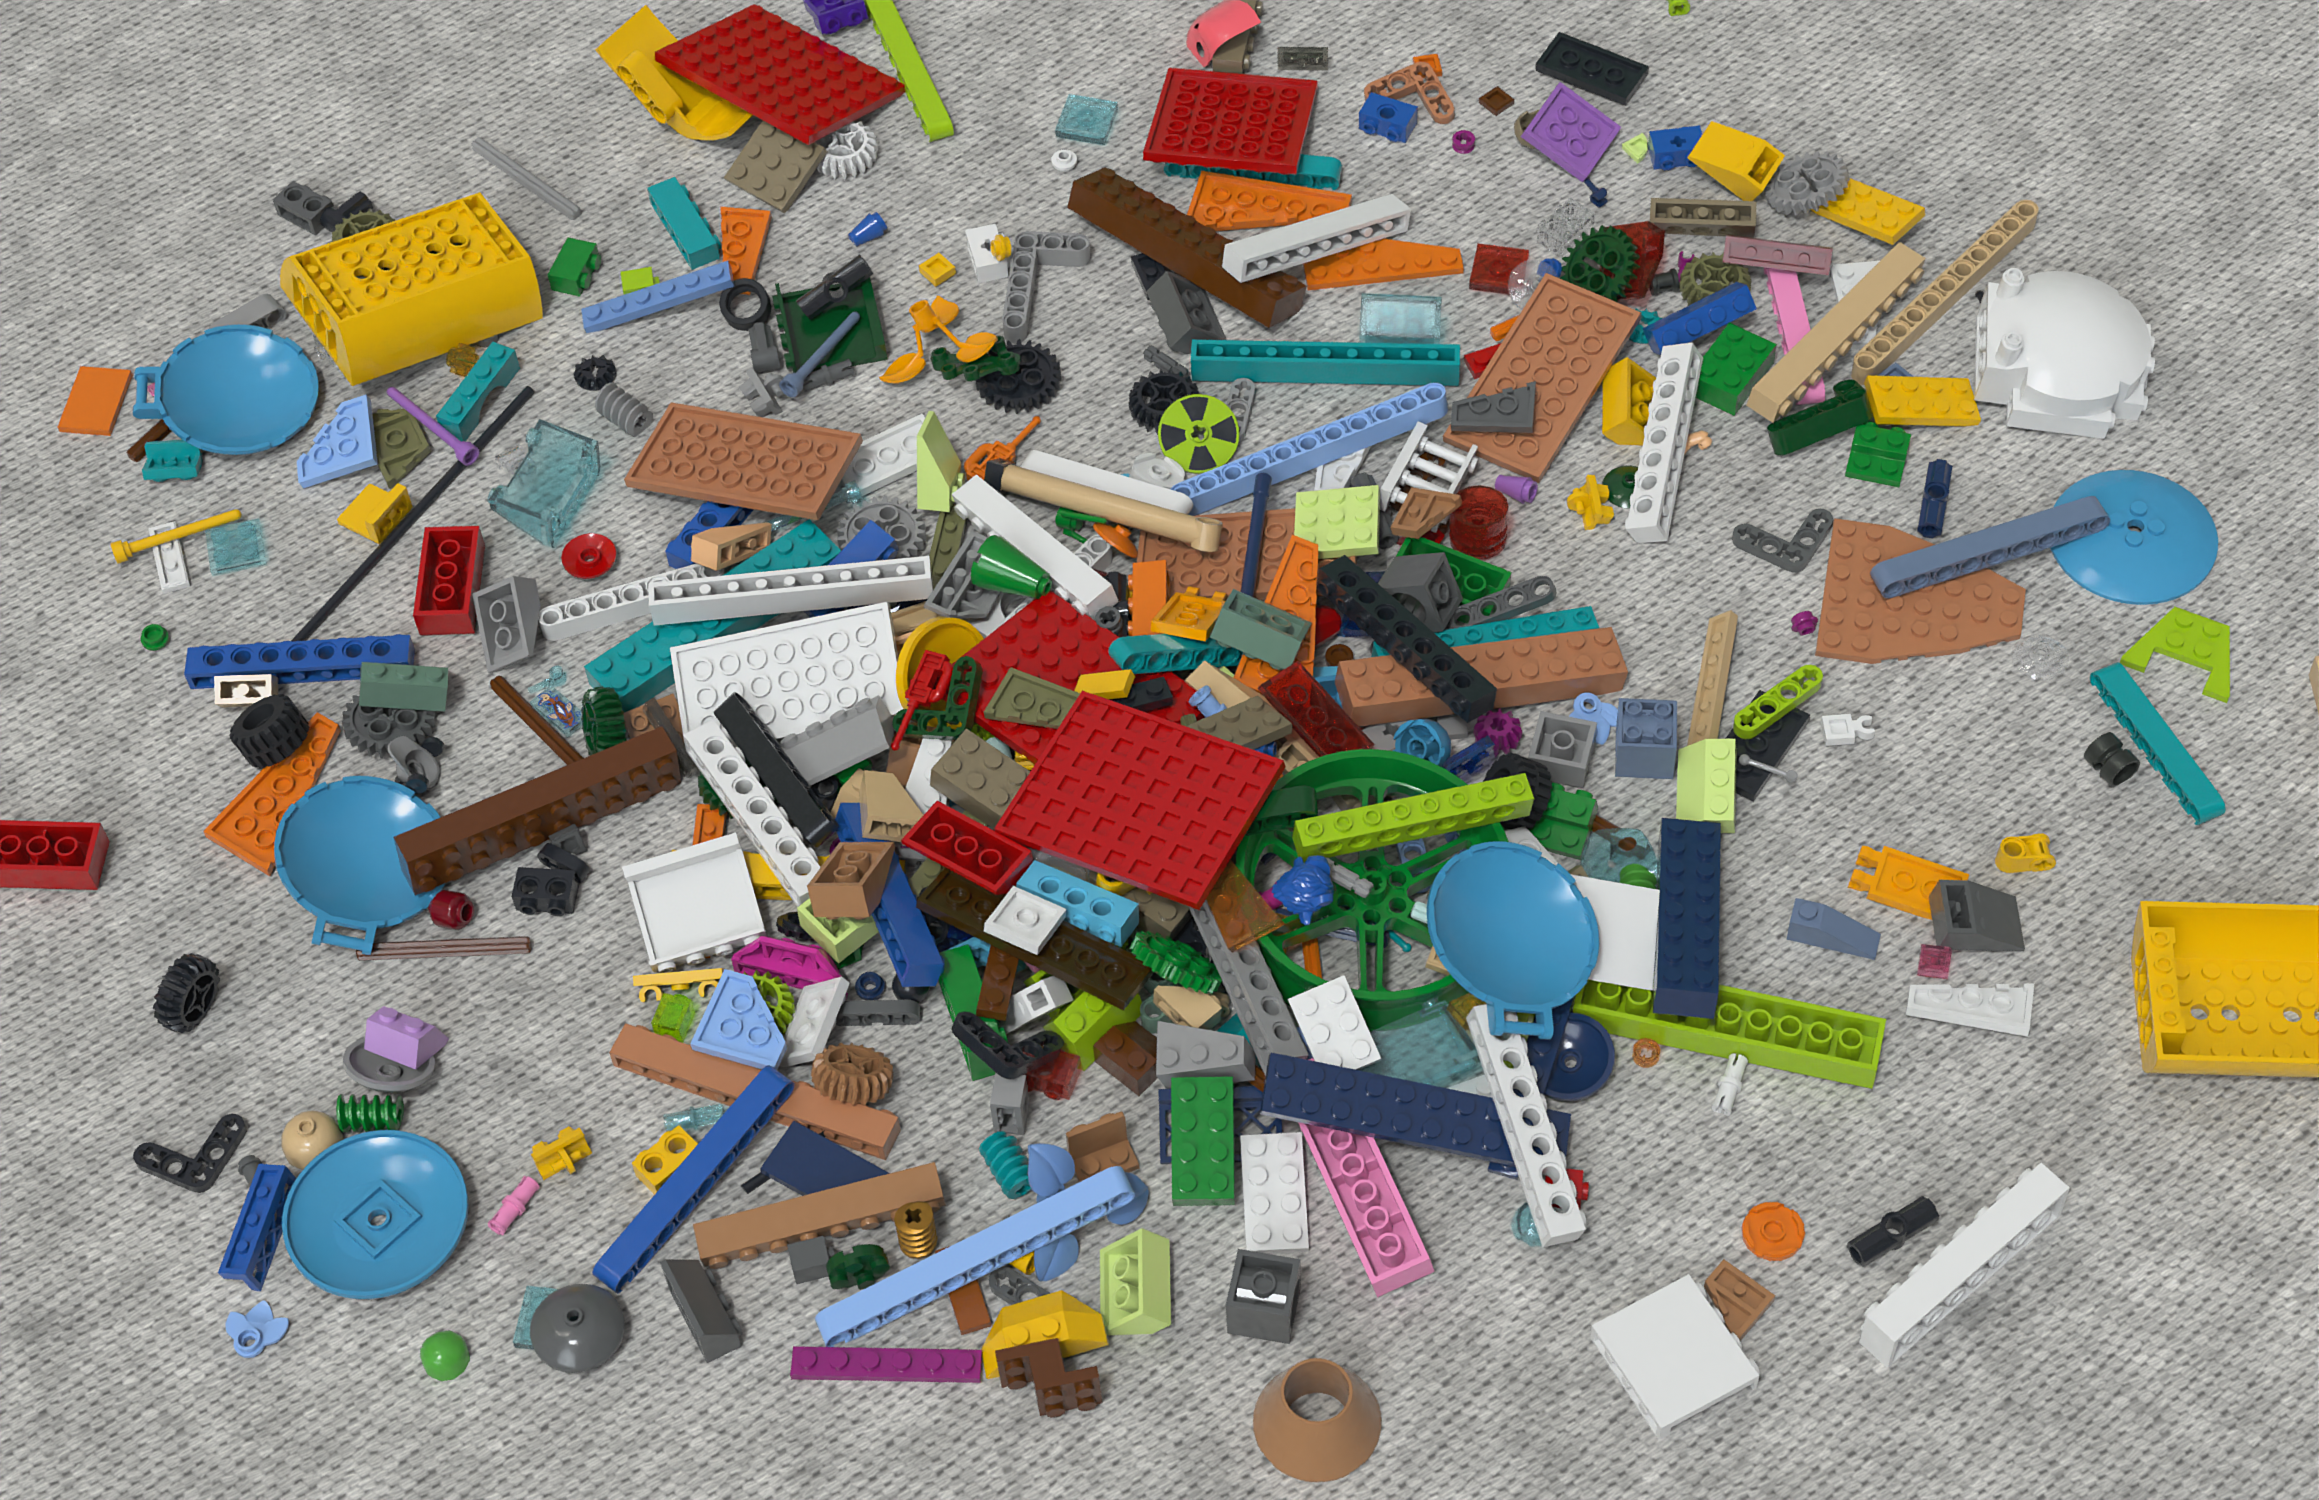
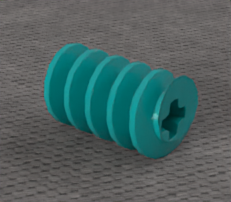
(1006, 1163)

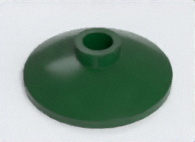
(1618, 487)

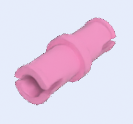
(513, 1205)

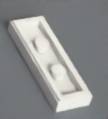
(170, 561)

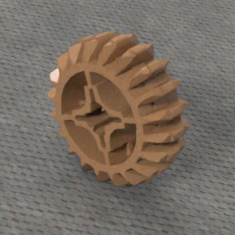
(852, 1074)

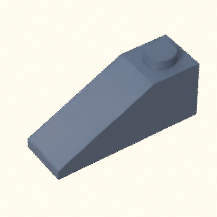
(1829, 929)

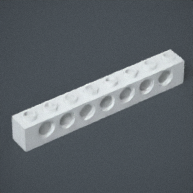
(1664, 443)
(701, 746)
(1551, 1226)

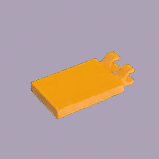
(1189, 615)
(1900, 879)

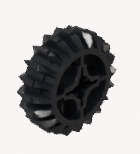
(1163, 391)
(186, 993)

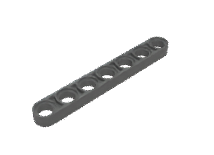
(1501, 601)

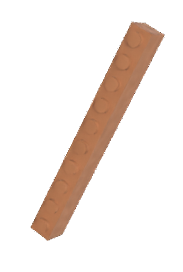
(724, 1080)

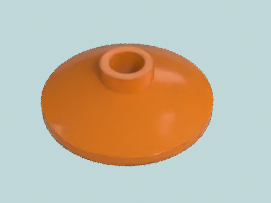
(1117, 537)

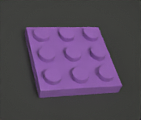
(1571, 131)

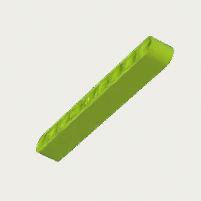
(910, 69)

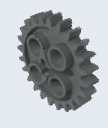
(377, 726)

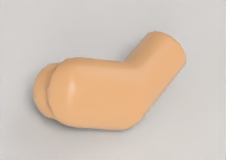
(1698, 438)

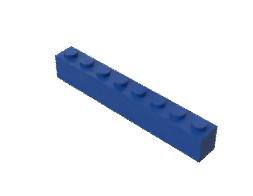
(896, 916)

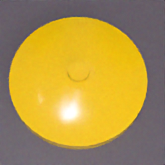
(940, 635)

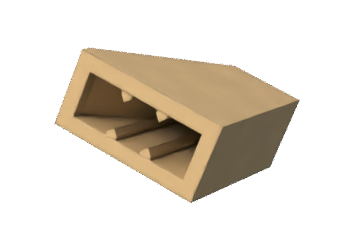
(885, 807)

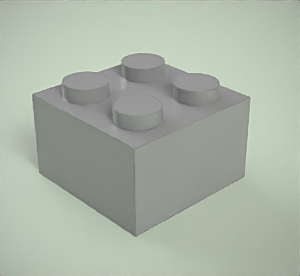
(1564, 747)

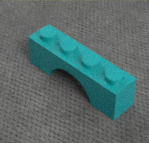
(463, 408)

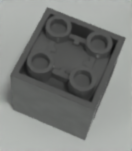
(1424, 587)
(1263, 1296)

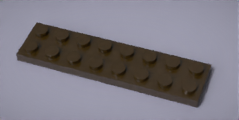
(1068, 954)

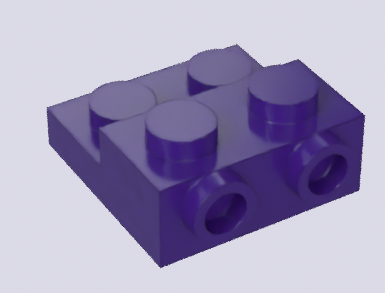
(835, 14)

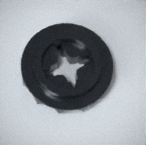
(605, 373)
(790, 926)

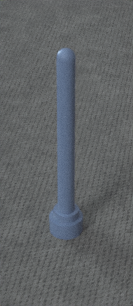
(793, 383)

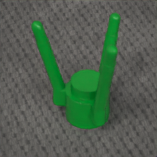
(1072, 520)

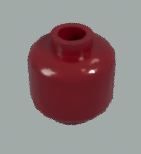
(451, 910)

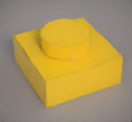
(937, 269)

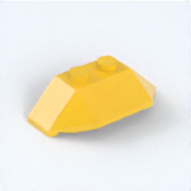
(1043, 1319)

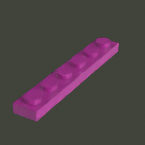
(886, 1364)

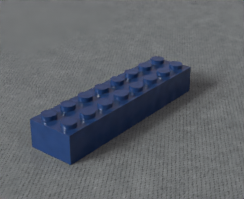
(1687, 918)

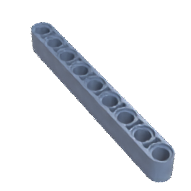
(1989, 547)

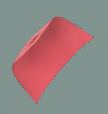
(1218, 26)

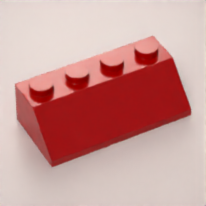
(969, 848)

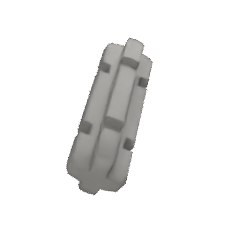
(1349, 879)

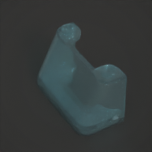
(548, 482)
(1424, 1046)

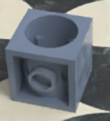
(1646, 738)

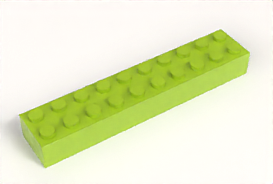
(1748, 1023)

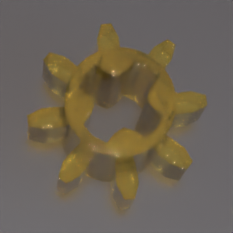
(461, 359)

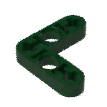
(953, 713)

